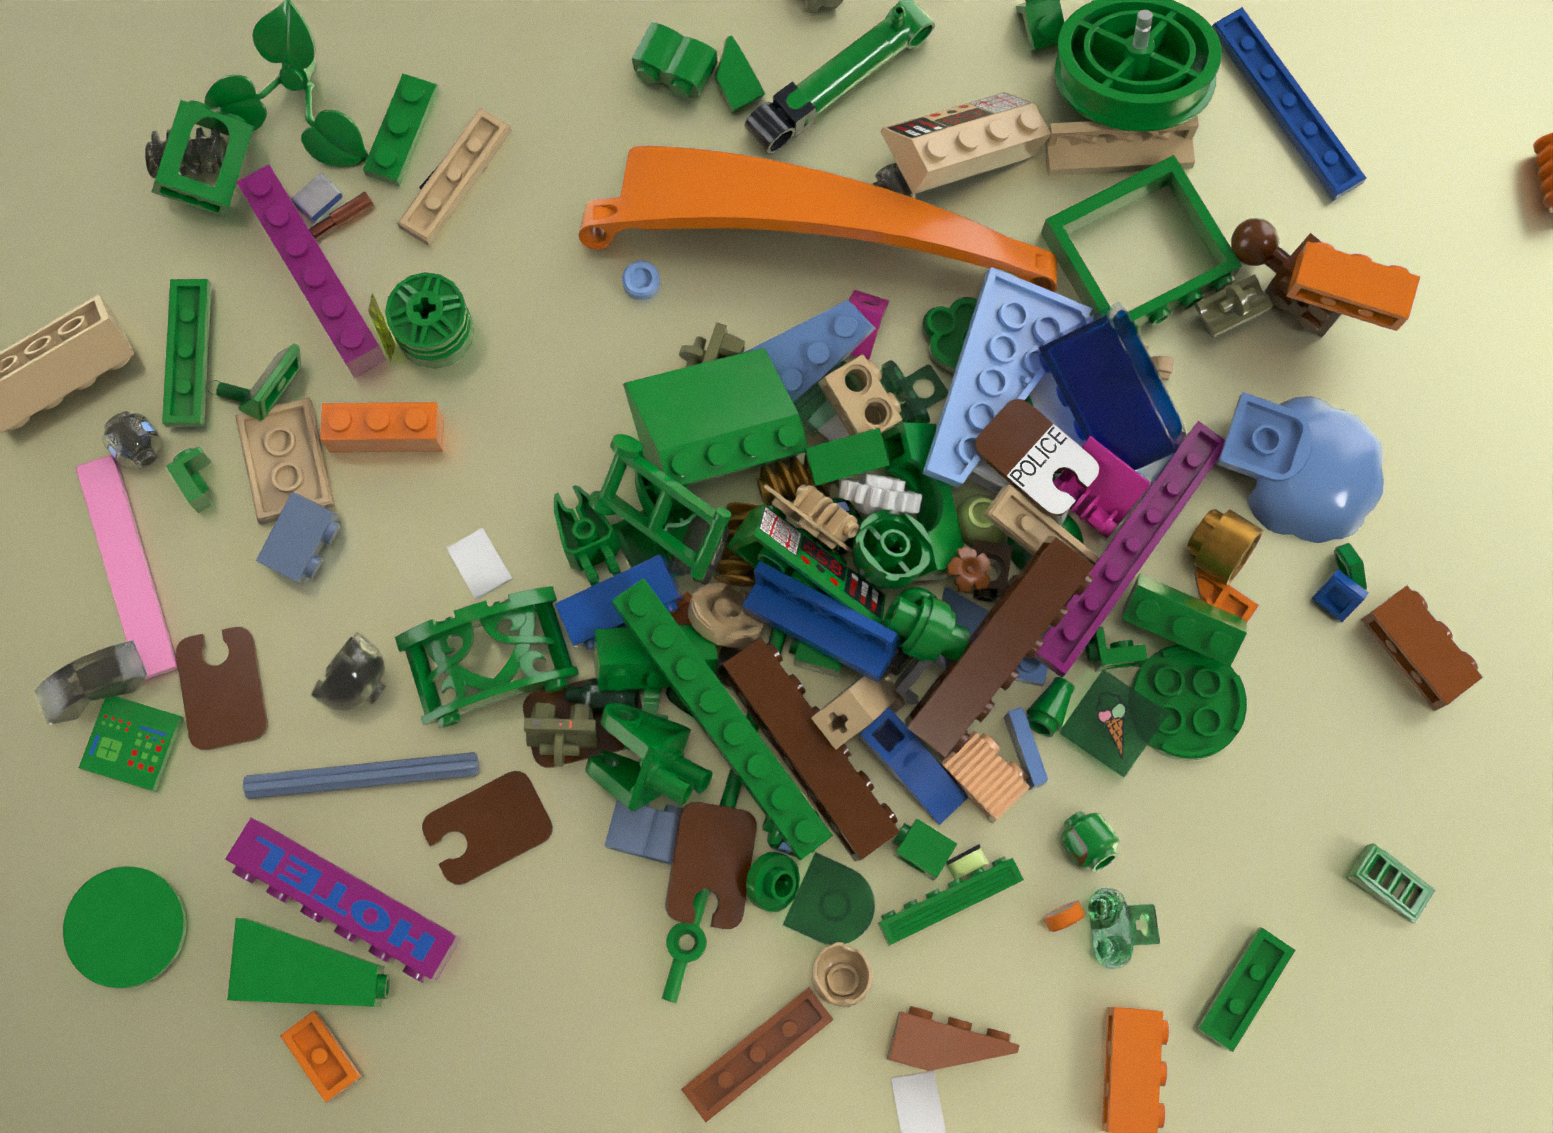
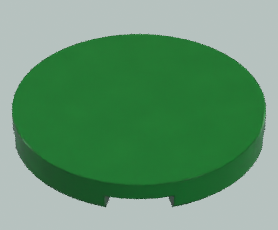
(1202, 701)
(124, 927)

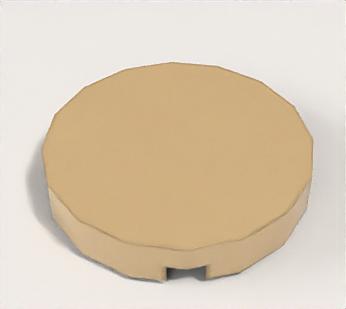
(719, 616)

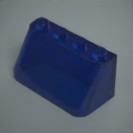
(1114, 388)

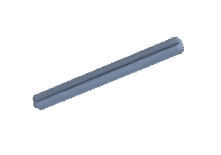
(361, 775)

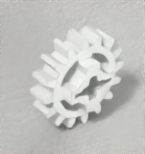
(878, 493)

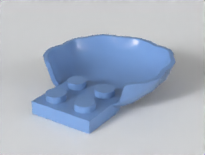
(1311, 466)

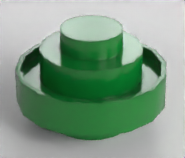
(773, 881)

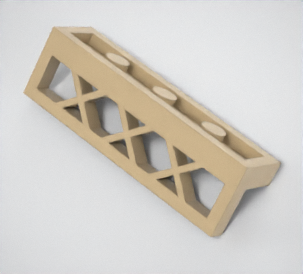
(1102, 149)

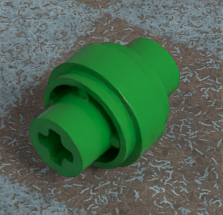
(926, 628)

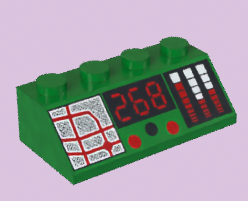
(794, 551)

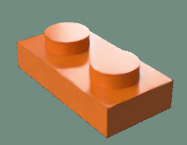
(321, 1056)

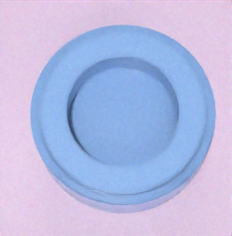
(641, 280)

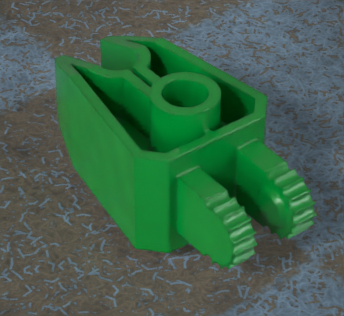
(588, 539)

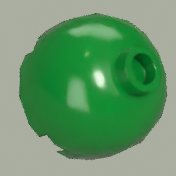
(891, 549)

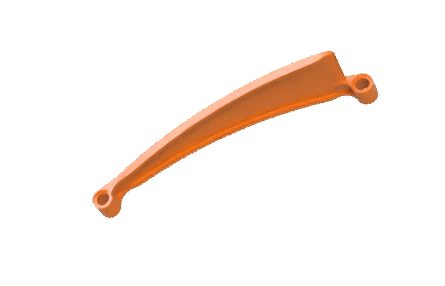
(738, 191)

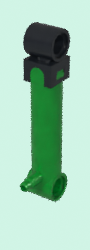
(799, 104)

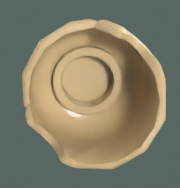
(841, 975)

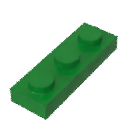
(400, 129)
(1245, 989)

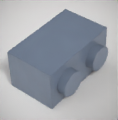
(298, 538)

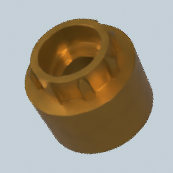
(1223, 544)

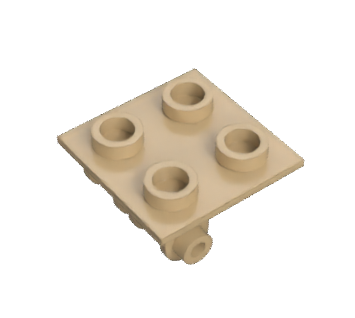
(818, 515)

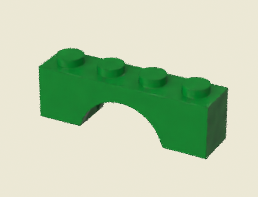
(907, 453)

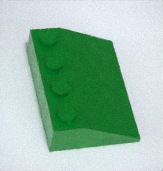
(715, 418)

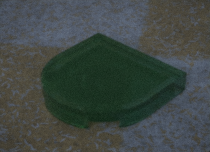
(831, 903)

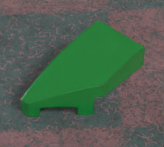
(736, 77)

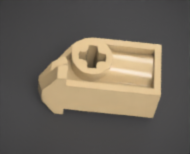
(856, 708)

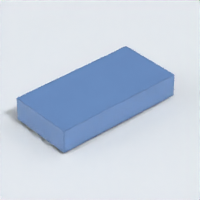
(1025, 747)

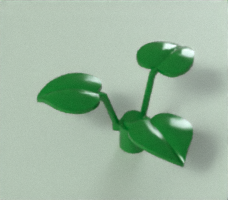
(286, 38)

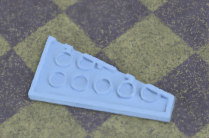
(996, 365)

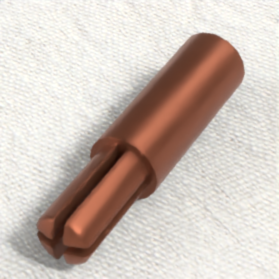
(342, 215)

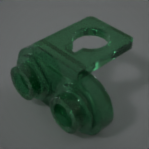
(912, 407)
(1115, 927)

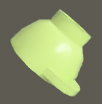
(970, 507)

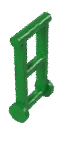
(606, 502)

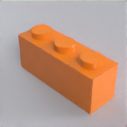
(1353, 285)
(382, 427)
(1134, 1071)

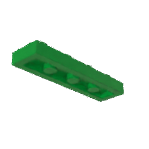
(186, 353)

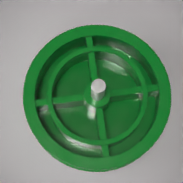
(1137, 63)

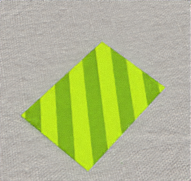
(381, 327)

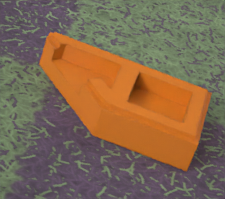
(1223, 596)

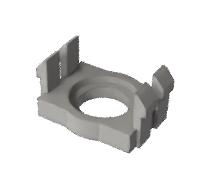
(911, 674)

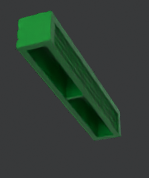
(951, 901)

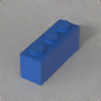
(592, 606)

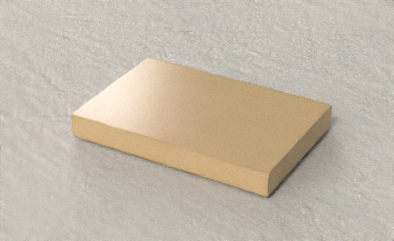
(284, 457)

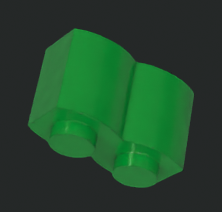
(674, 61)

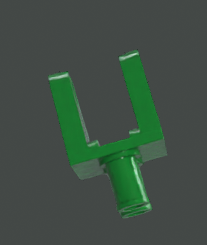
(661, 763)

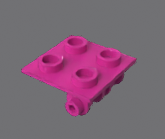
(1109, 495)

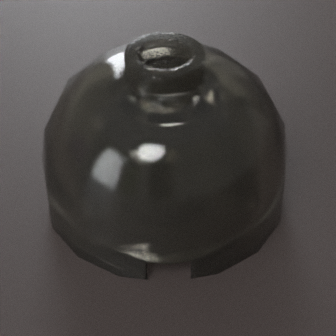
(352, 676)

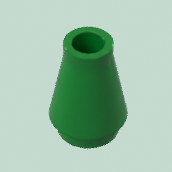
(1049, 710)

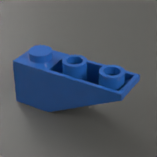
(912, 765)

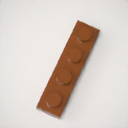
(757, 1054)

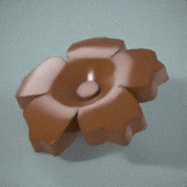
(969, 569)

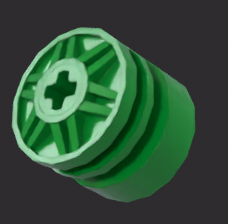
(446, 331)

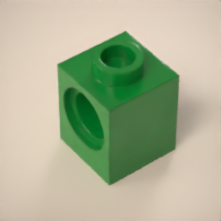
(923, 848)

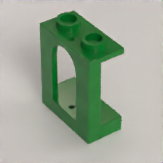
(192, 192)

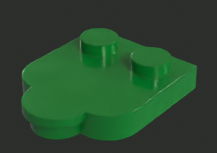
(948, 331)

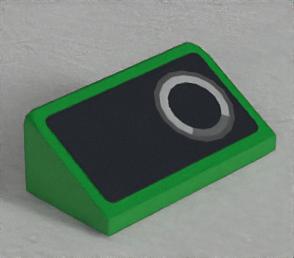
(272, 383)

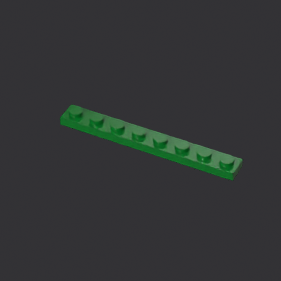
(721, 719)

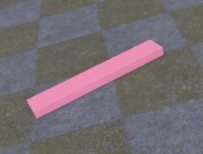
(126, 564)

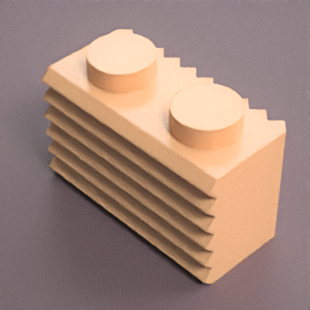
(986, 776)

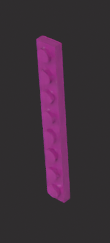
(1131, 548)

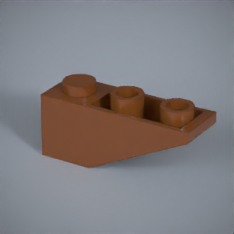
(937, 1045)

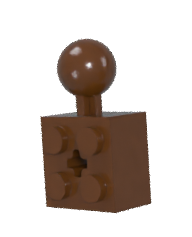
(1257, 244)

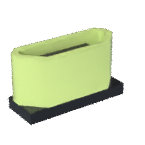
(967, 862)

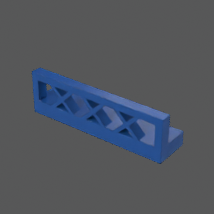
(821, 622)

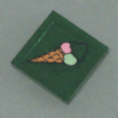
(1113, 723)

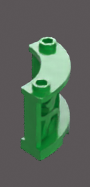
(435, 638)

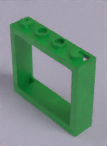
(1123, 193)

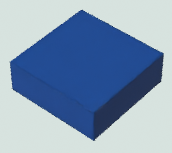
(1340, 595)

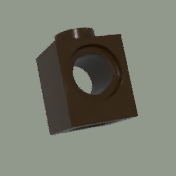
(1000, 560)

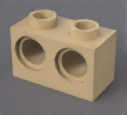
(852, 405)

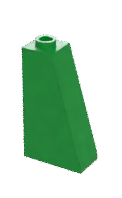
(292, 969)

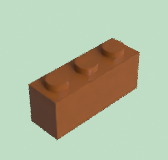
(1422, 648)

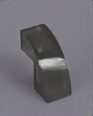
(90, 678)

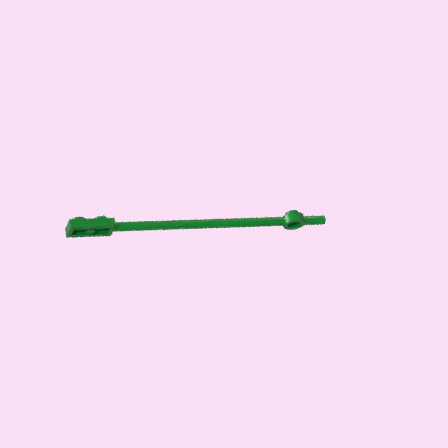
(682, 957)

